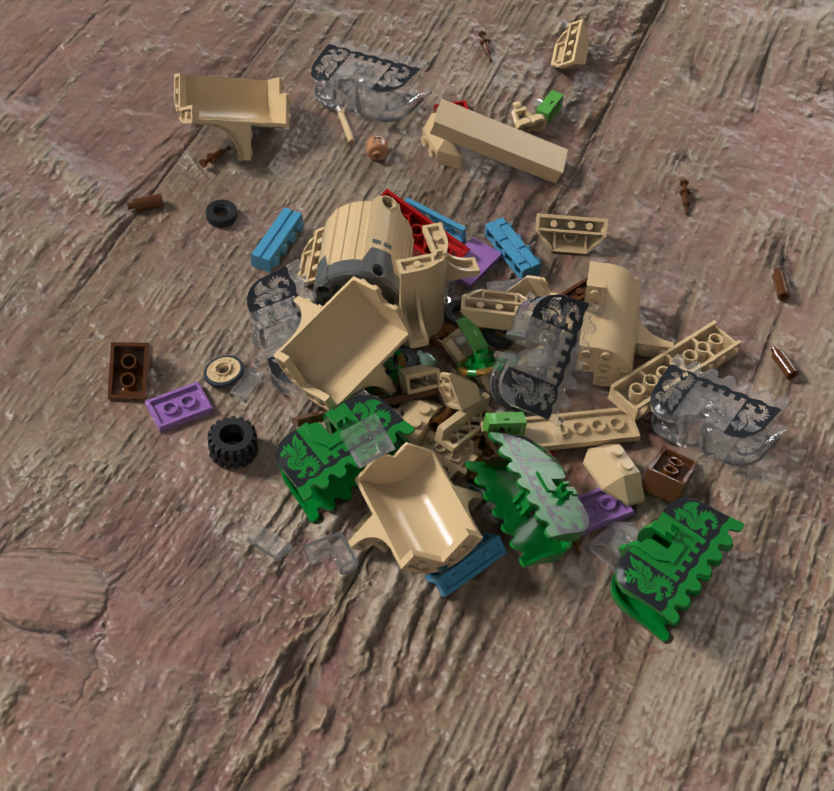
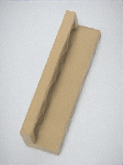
(461, 421)

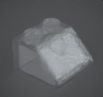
(367, 440)
(610, 539)

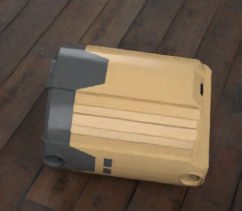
(363, 243)

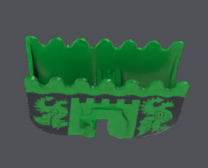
(317, 462)
(530, 484)
(669, 561)

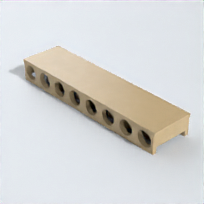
(499, 141)
(707, 346)

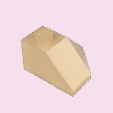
(458, 392)

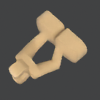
(531, 122)

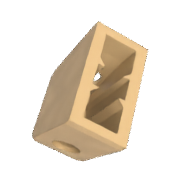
(415, 379)

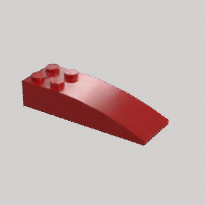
(416, 222)

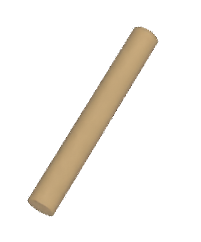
(346, 127)

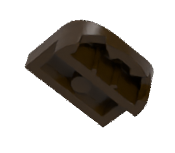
(488, 450)

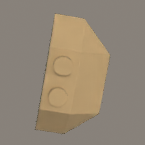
(571, 47)
(441, 150)
(570, 233)
(311, 256)
(491, 308)
(419, 414)
(615, 473)

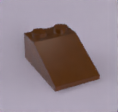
(129, 370)
(668, 475)

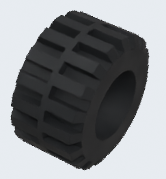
(232, 430)

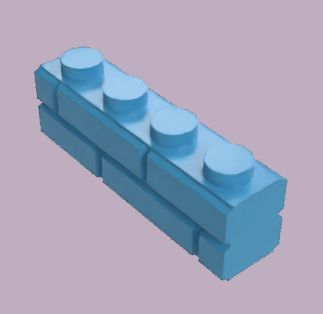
(277, 240)
(513, 249)

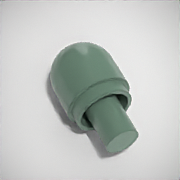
(427, 359)

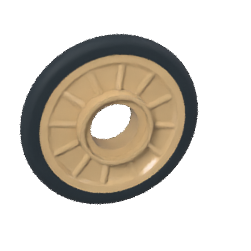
(234, 373)

